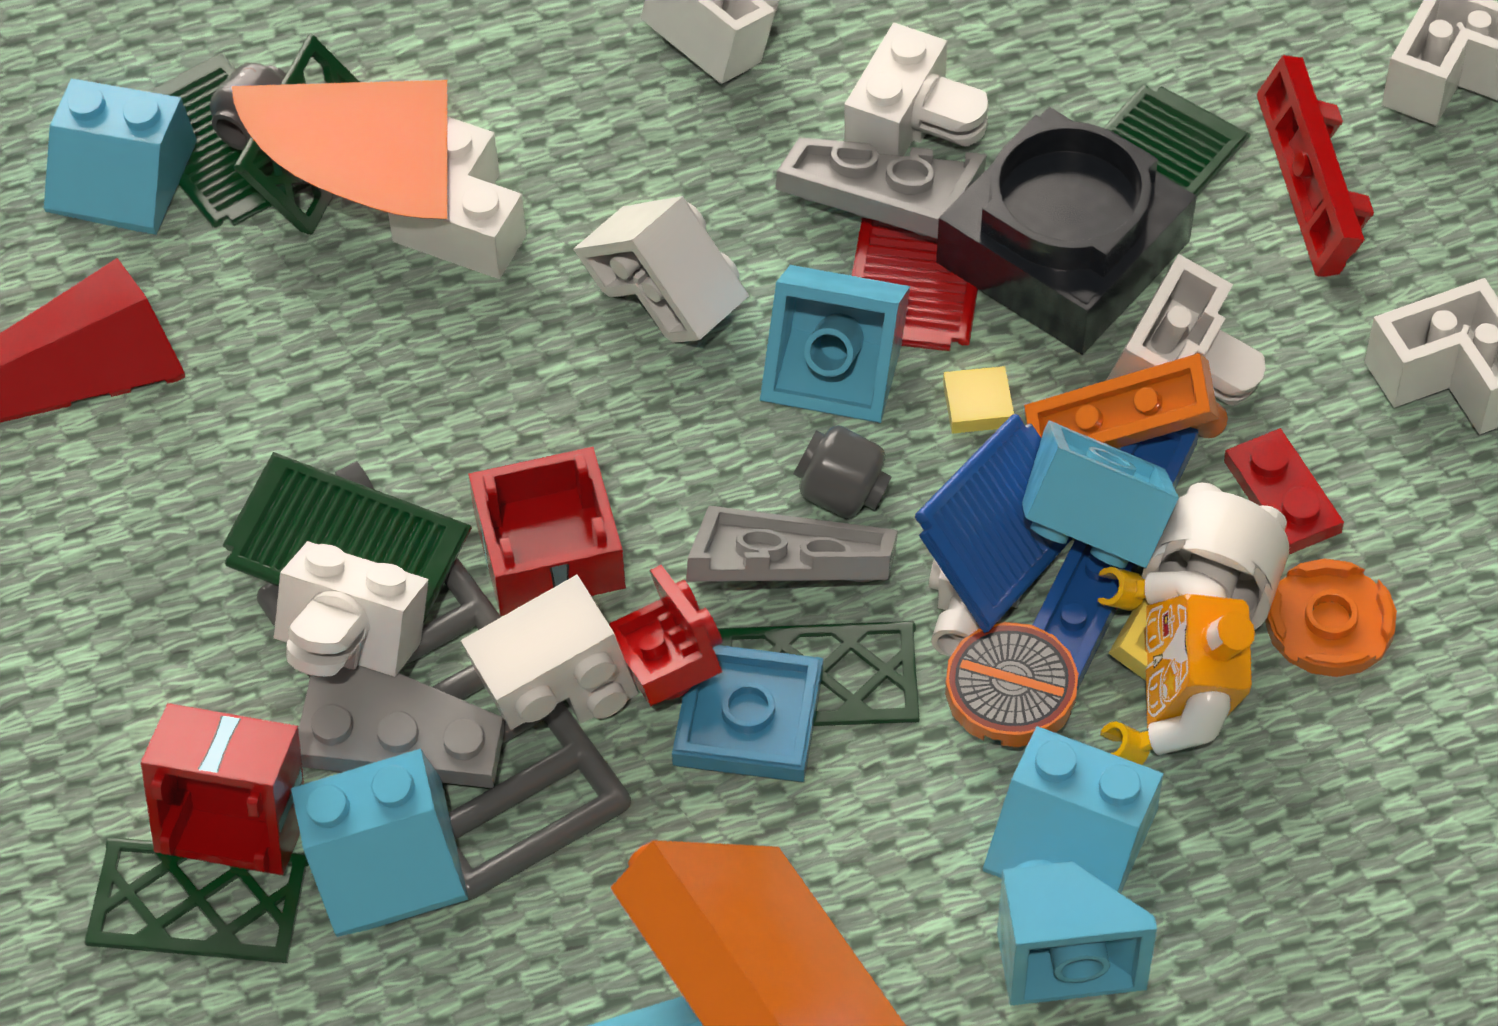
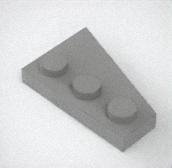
(876, 186)
(787, 548)
(376, 716)

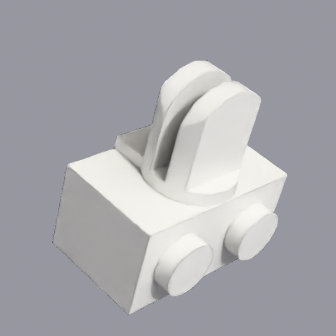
(714, 34)
(908, 95)
(1186, 322)
(347, 612)

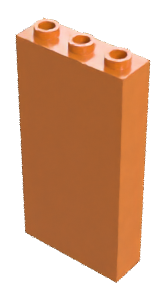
(746, 938)

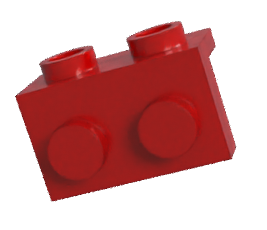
(668, 641)

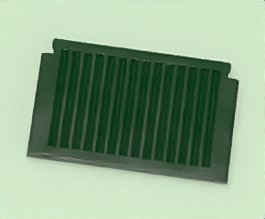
(1182, 136)
(210, 171)
(308, 504)

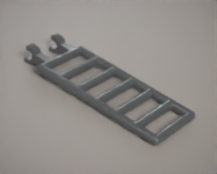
(576, 753)

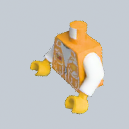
(1194, 659)

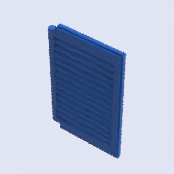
(980, 527)

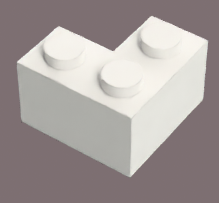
(1444, 49)
(482, 218)
(668, 263)
(1441, 346)
(549, 654)

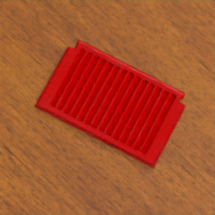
(938, 301)

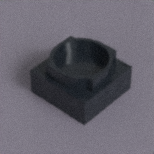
(1066, 227)

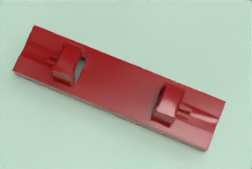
(1301, 137)

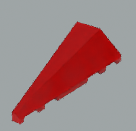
(84, 346)

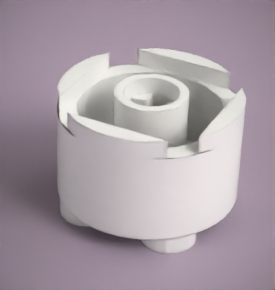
(1229, 542)

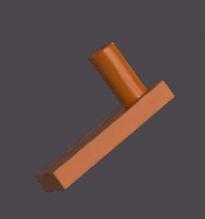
(1138, 405)

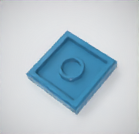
(751, 715)

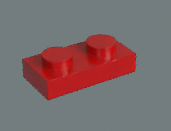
(1277, 477)

